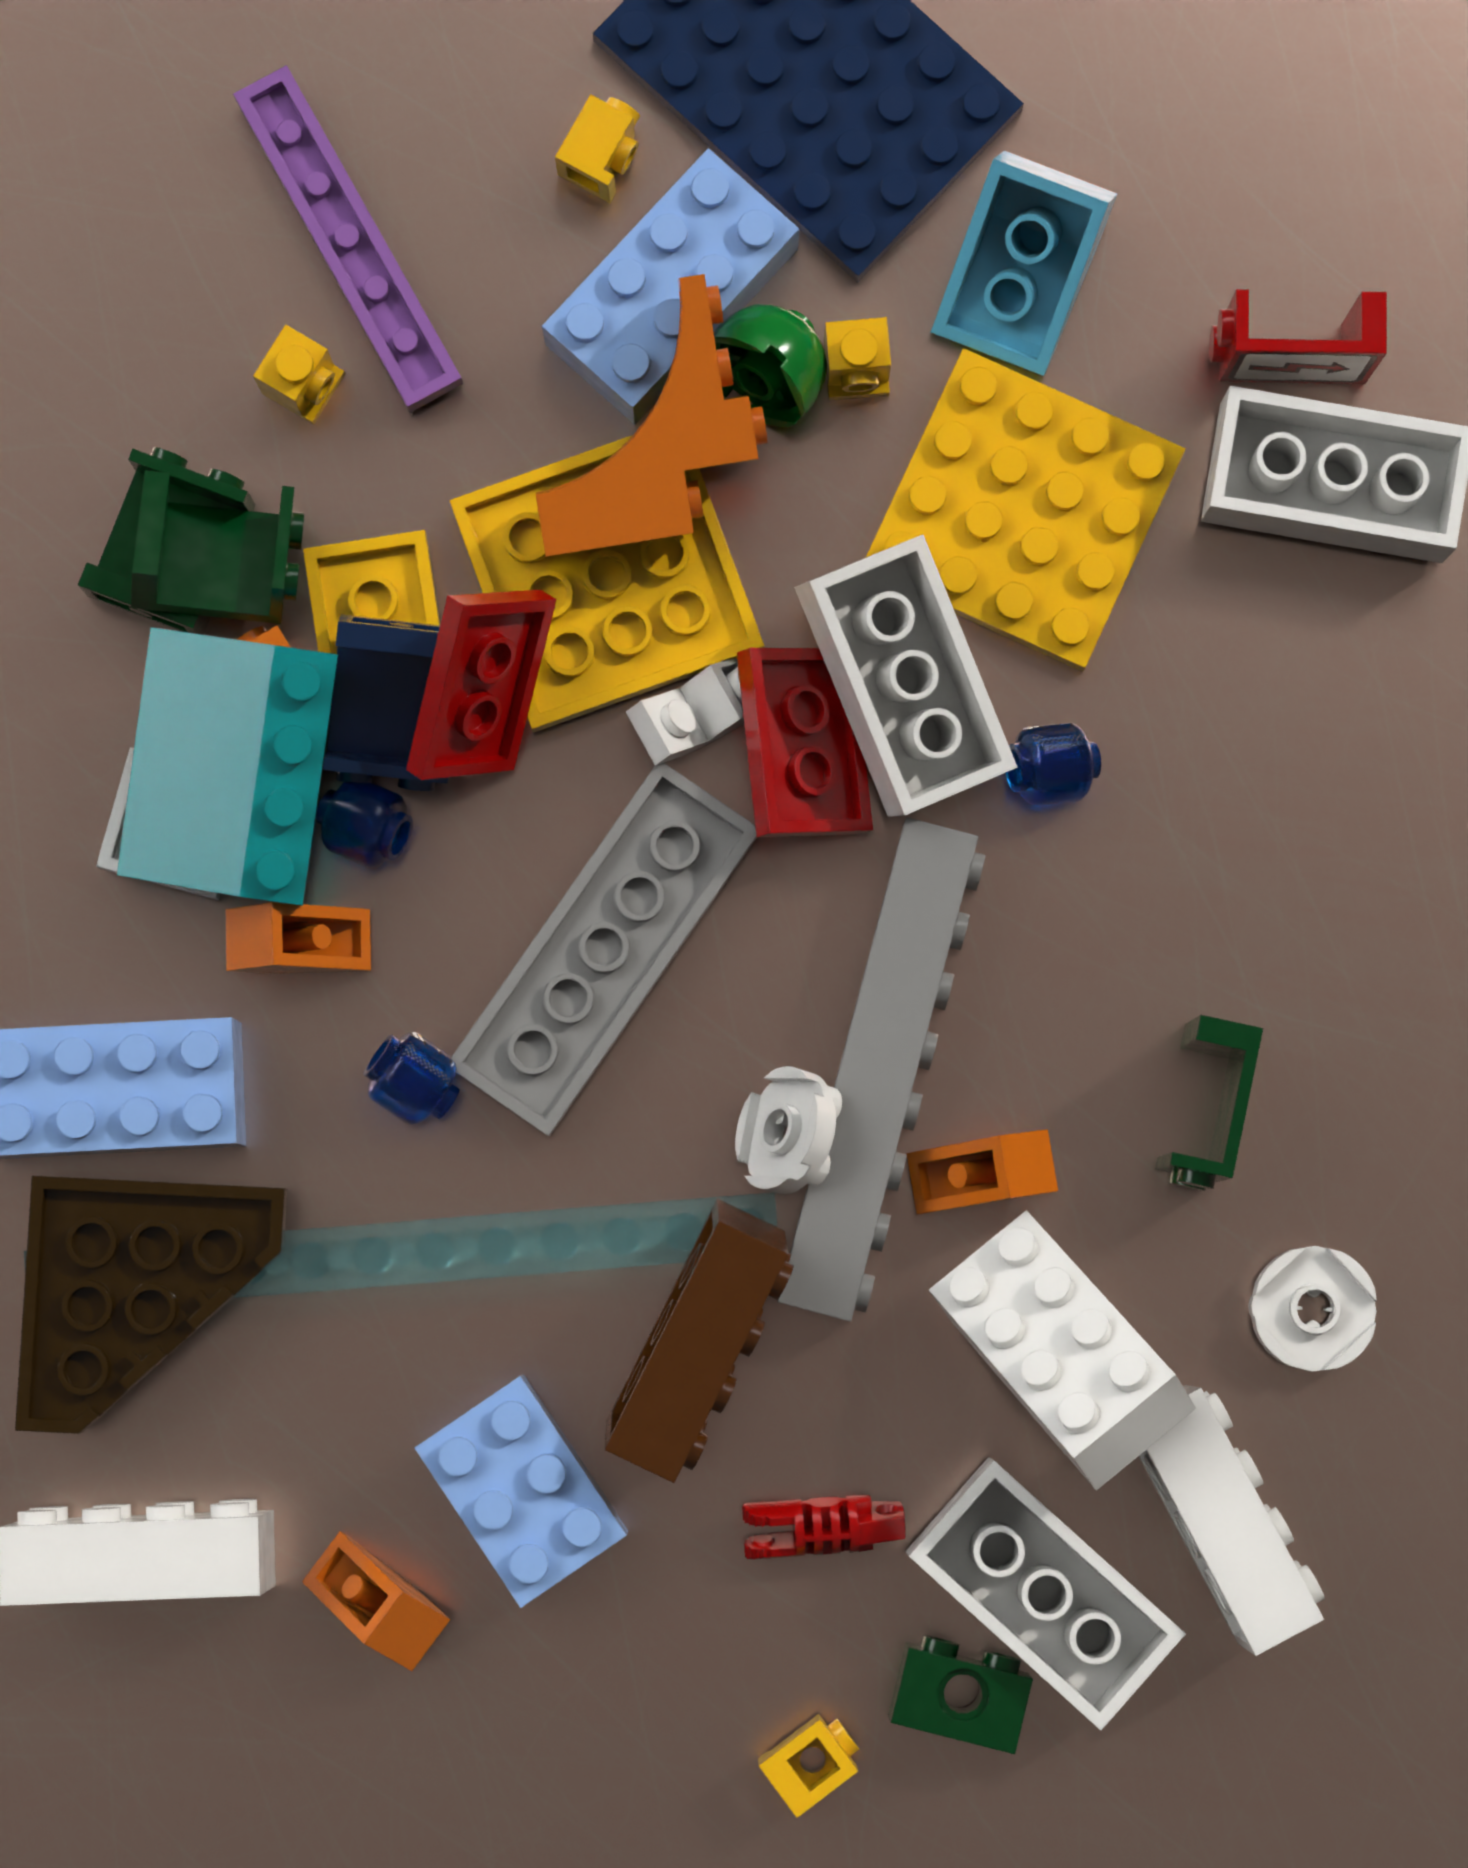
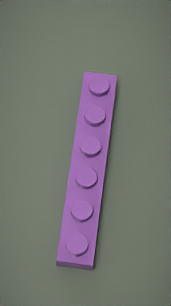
(348, 238)

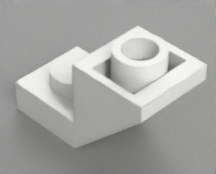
(691, 714)

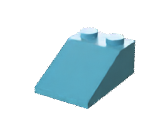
(1023, 262)

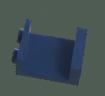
(378, 699)

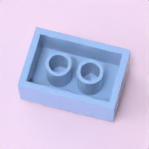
(522, 1490)

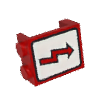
(1301, 360)

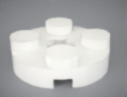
(808, 1110)
(1310, 1344)

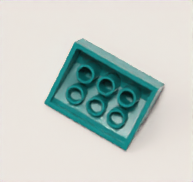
(227, 765)

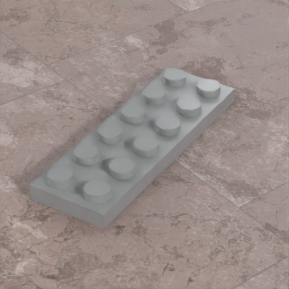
(604, 948)

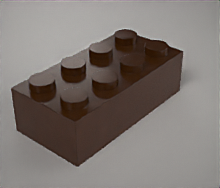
(696, 1341)

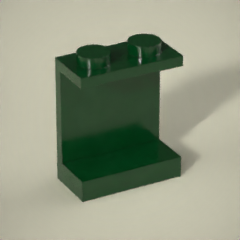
(214, 557)
(112, 578)
(1241, 1047)

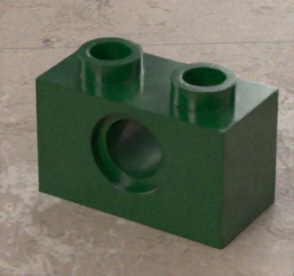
(989, 1721)

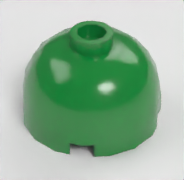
(774, 361)

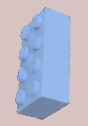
(626, 314)
(121, 1088)

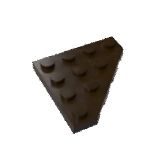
(124, 1280)

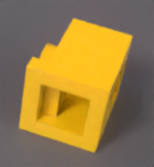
(599, 146)
(857, 358)
(298, 374)
(806, 1787)

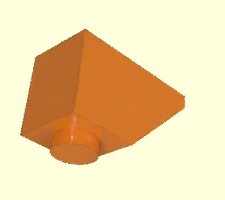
(297, 939)
(982, 1171)
(375, 1602)

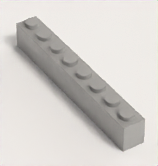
(880, 1065)

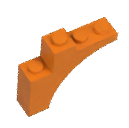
(691, 426)

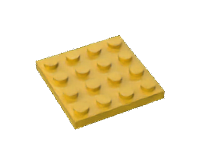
(1029, 506)
(621, 612)

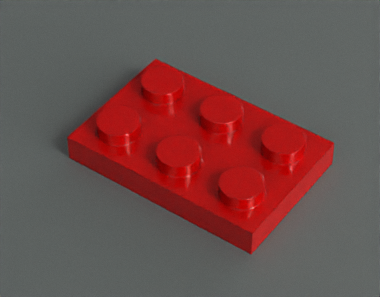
(480, 683)
(800, 747)

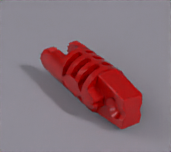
(822, 1525)

